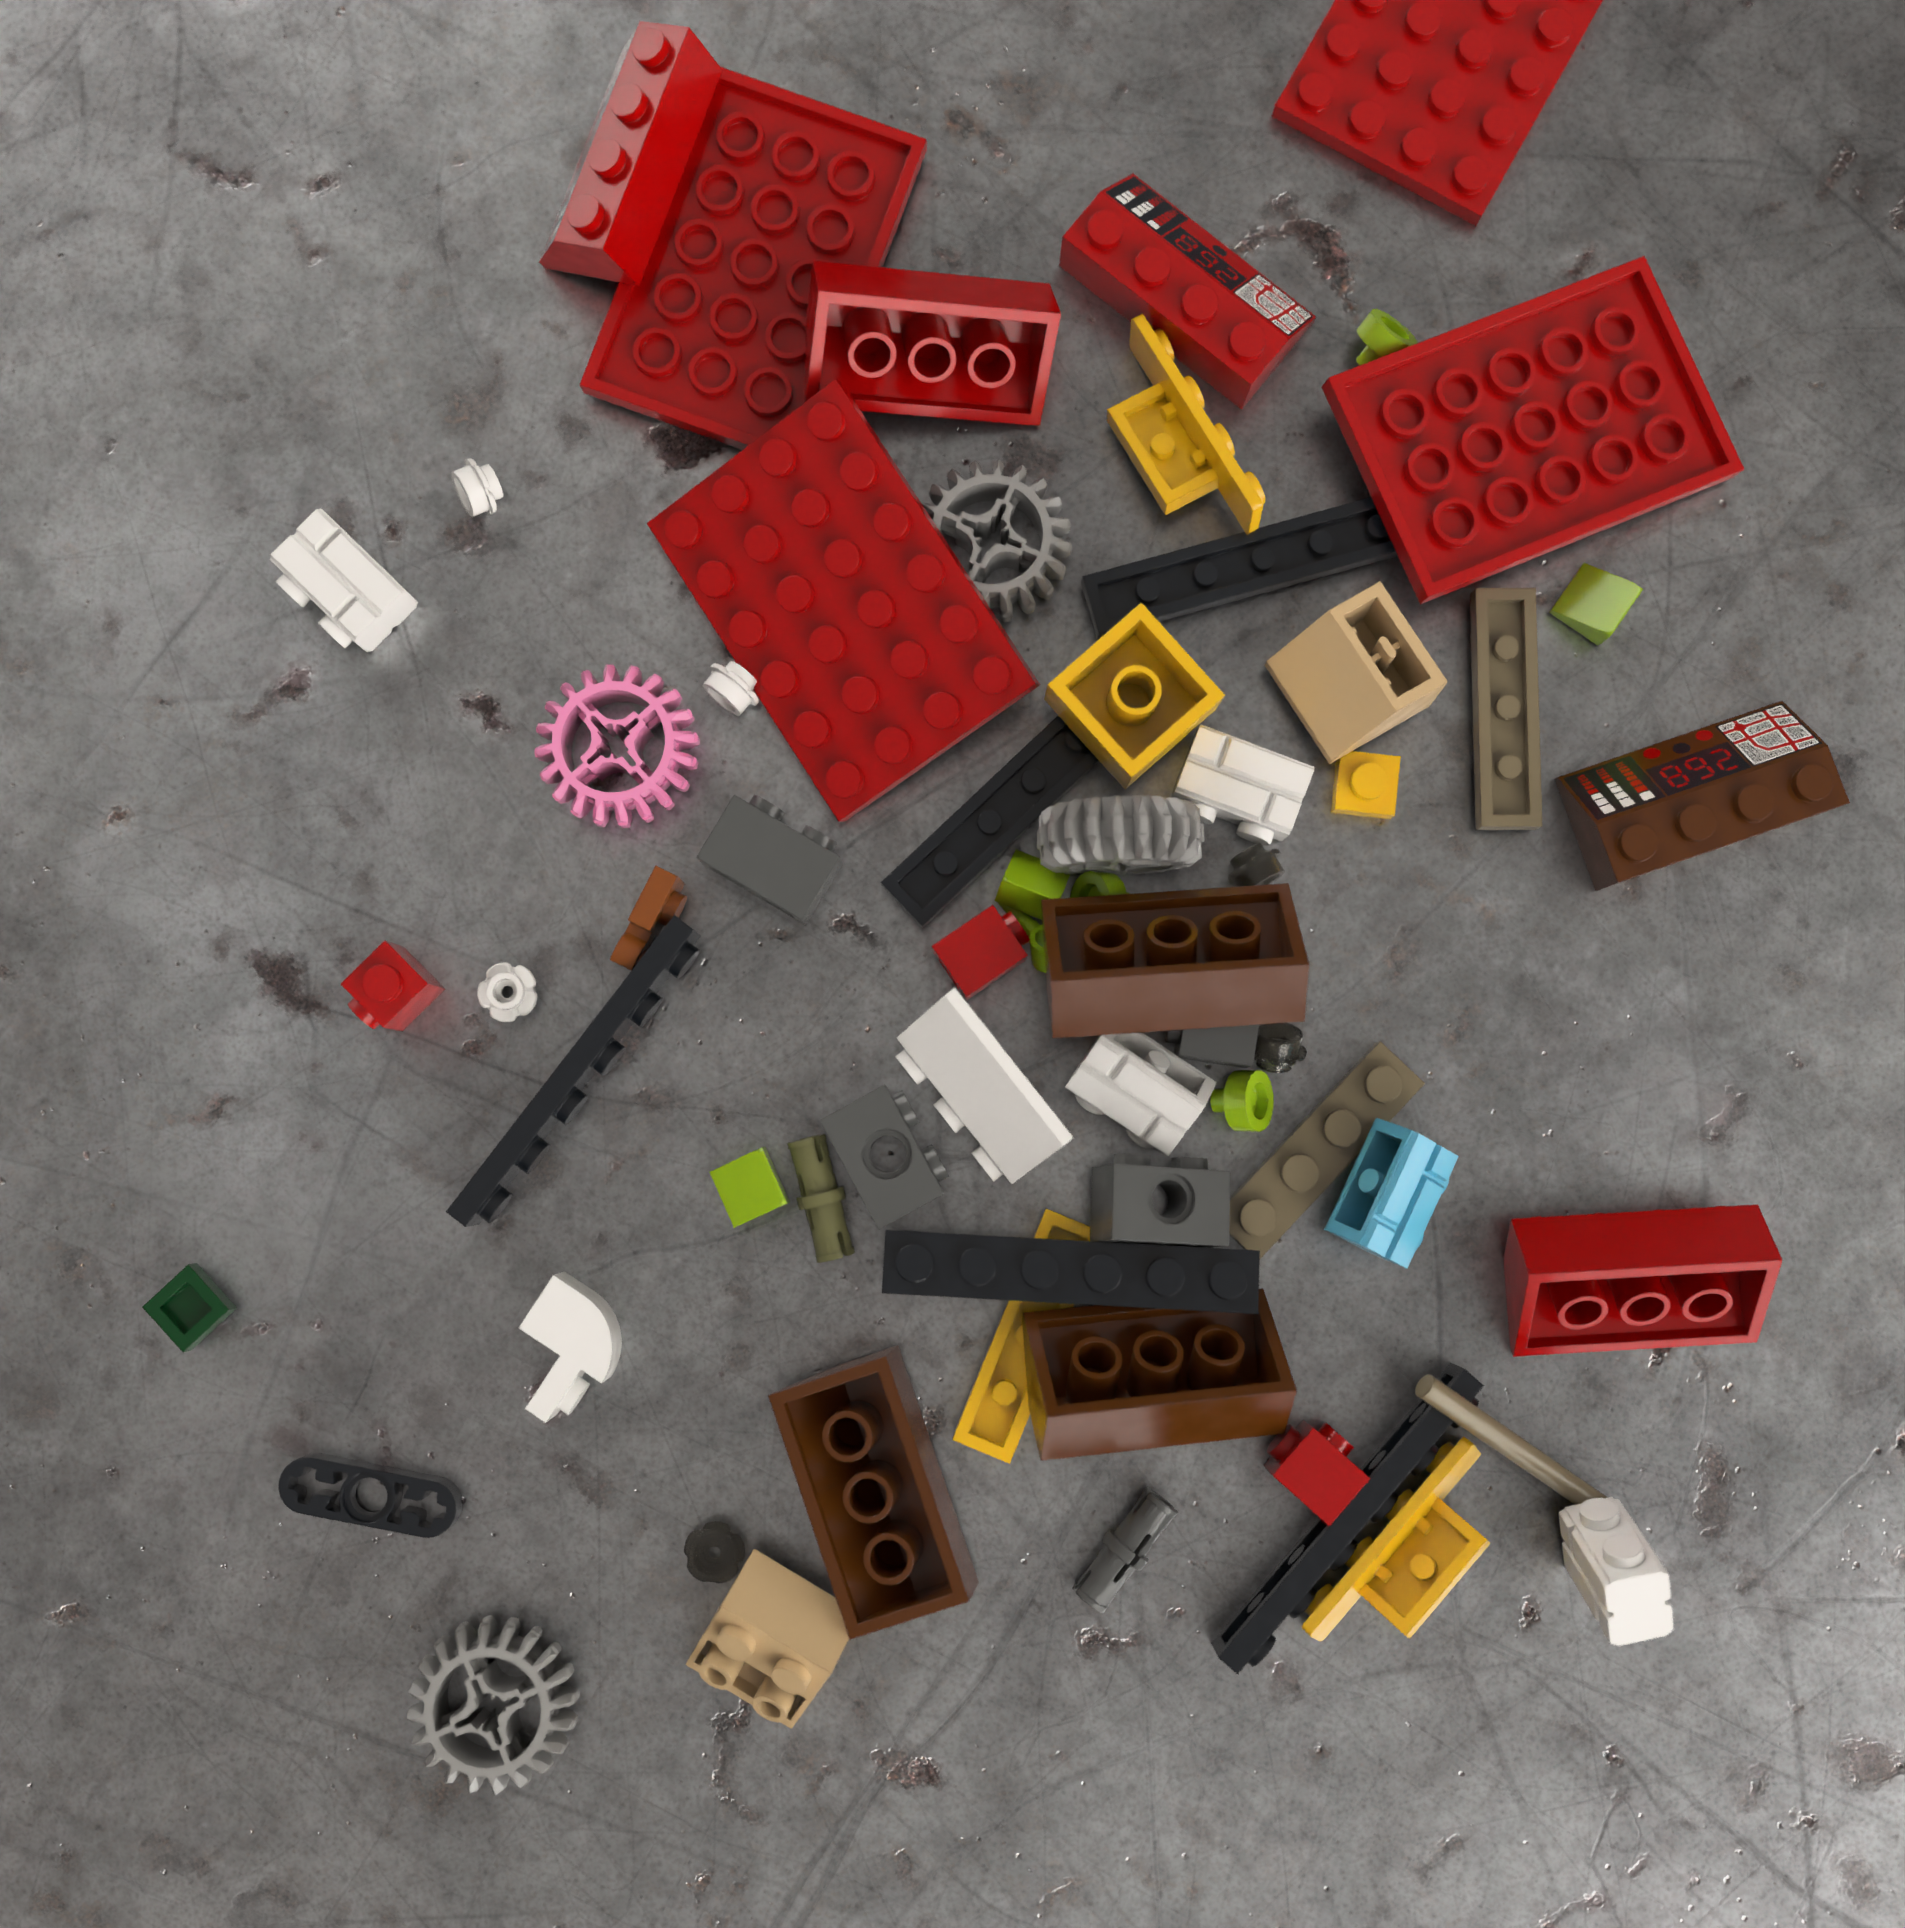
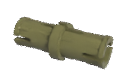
(821, 1198)

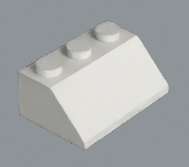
(981, 1089)

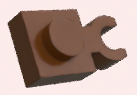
(653, 910)

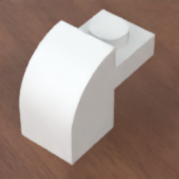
(579, 1329)

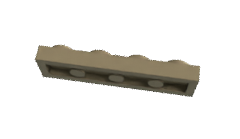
(1505, 709)
(1319, 1148)

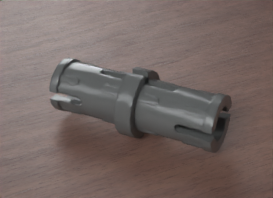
(1124, 1550)

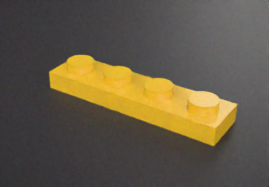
(999, 1397)

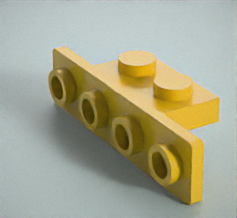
(1175, 440)
(1414, 1556)

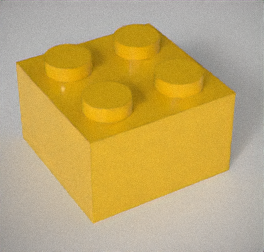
(1133, 695)

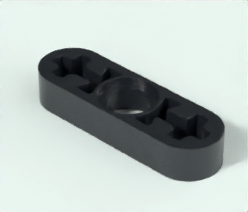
(330, 1469)

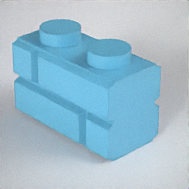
(1391, 1192)

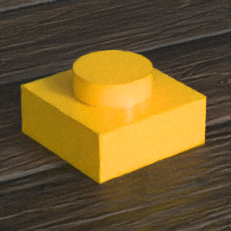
(1366, 785)

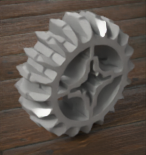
(1013, 549)
(1120, 835)
(507, 1753)

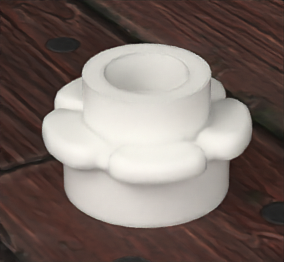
(477, 488)
(731, 687)
(523, 996)

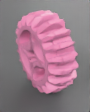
(583, 707)

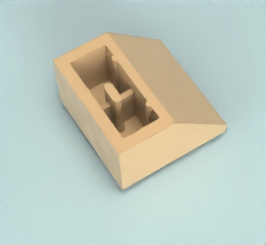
(1356, 673)
(771, 1640)

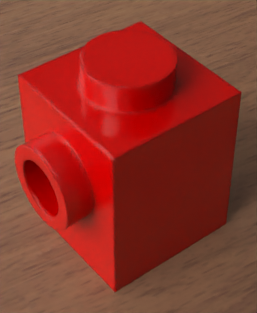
(982, 950)
(390, 988)
(1316, 1468)

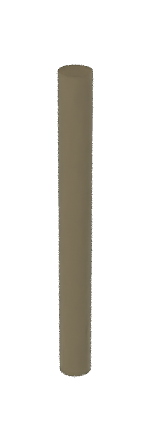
(1504, 1440)

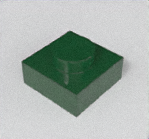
(189, 1307)

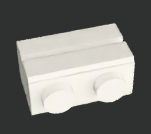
(343, 581)
(1243, 785)
(1141, 1088)
(1616, 1571)

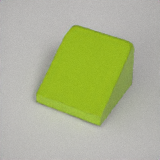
(1595, 602)
(1028, 883)
(749, 1186)

